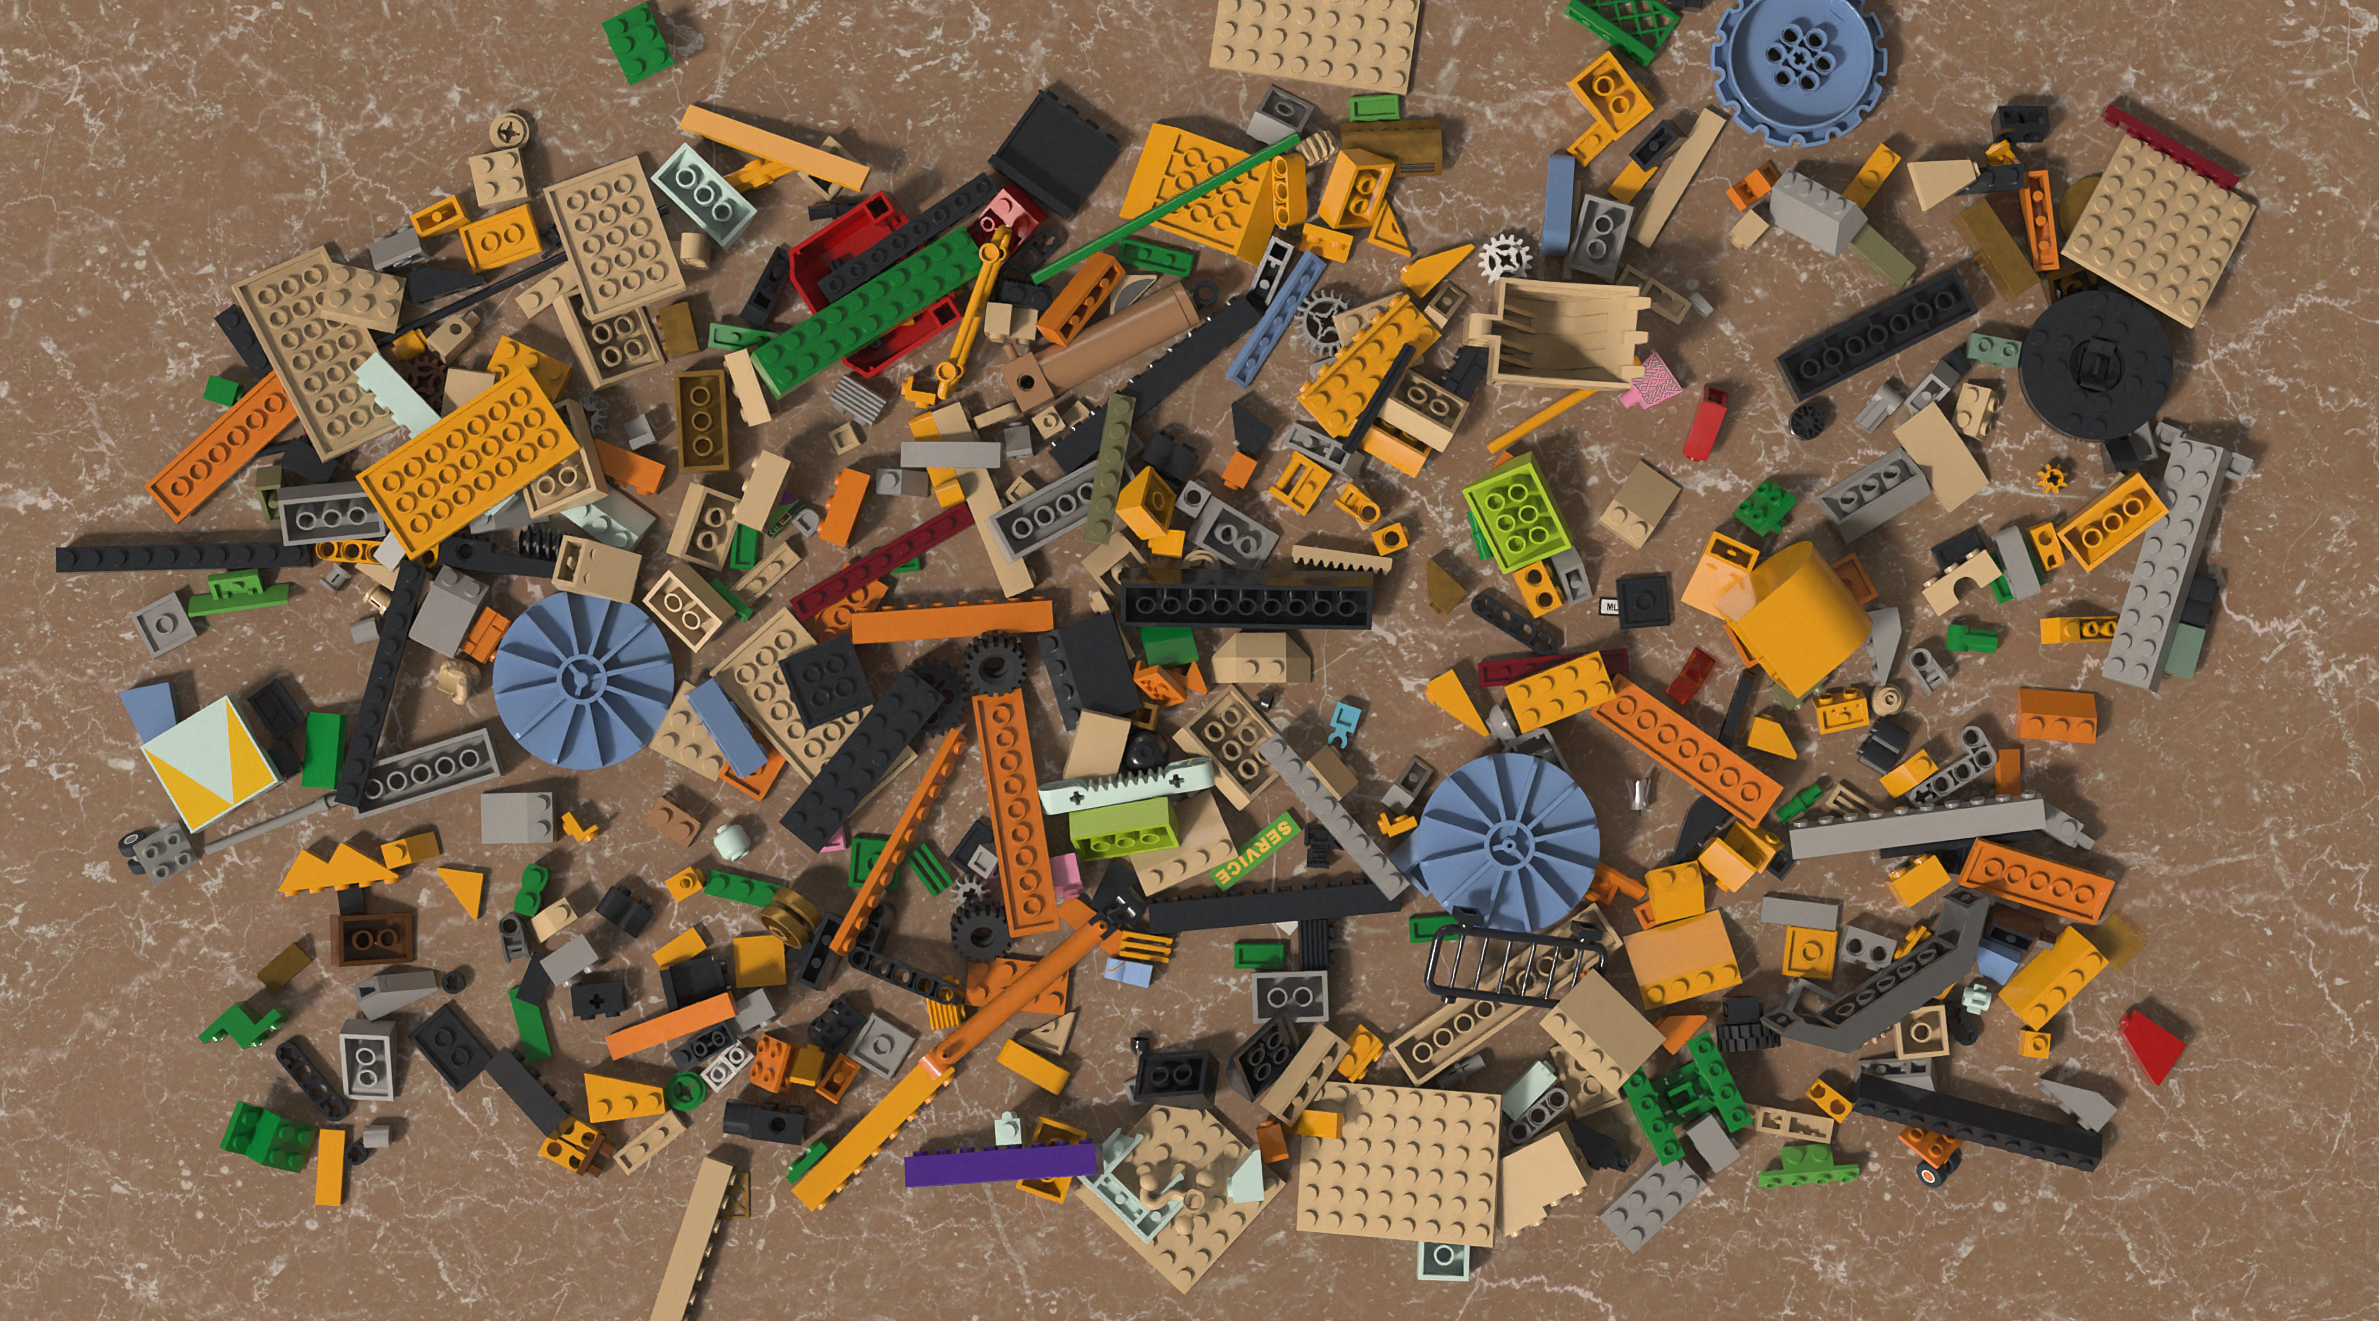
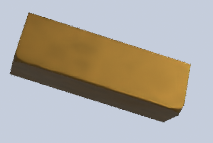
(284, 967)

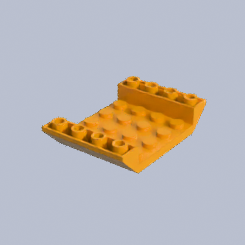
(1229, 218)

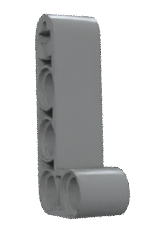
(1949, 773)

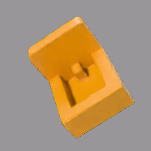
(2000, 154)
(921, 399)
(574, 827)

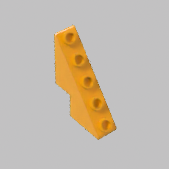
(345, 867)

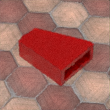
(1705, 424)
(2150, 1045)

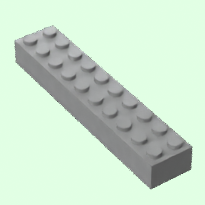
(2166, 565)

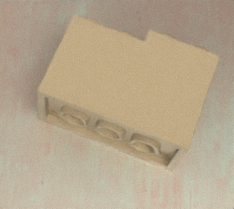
(1538, 1177)

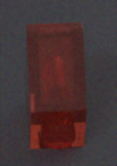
(1690, 676)

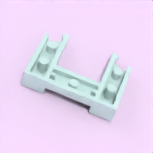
(1119, 1199)

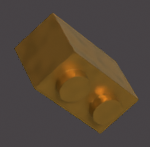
(679, 330)

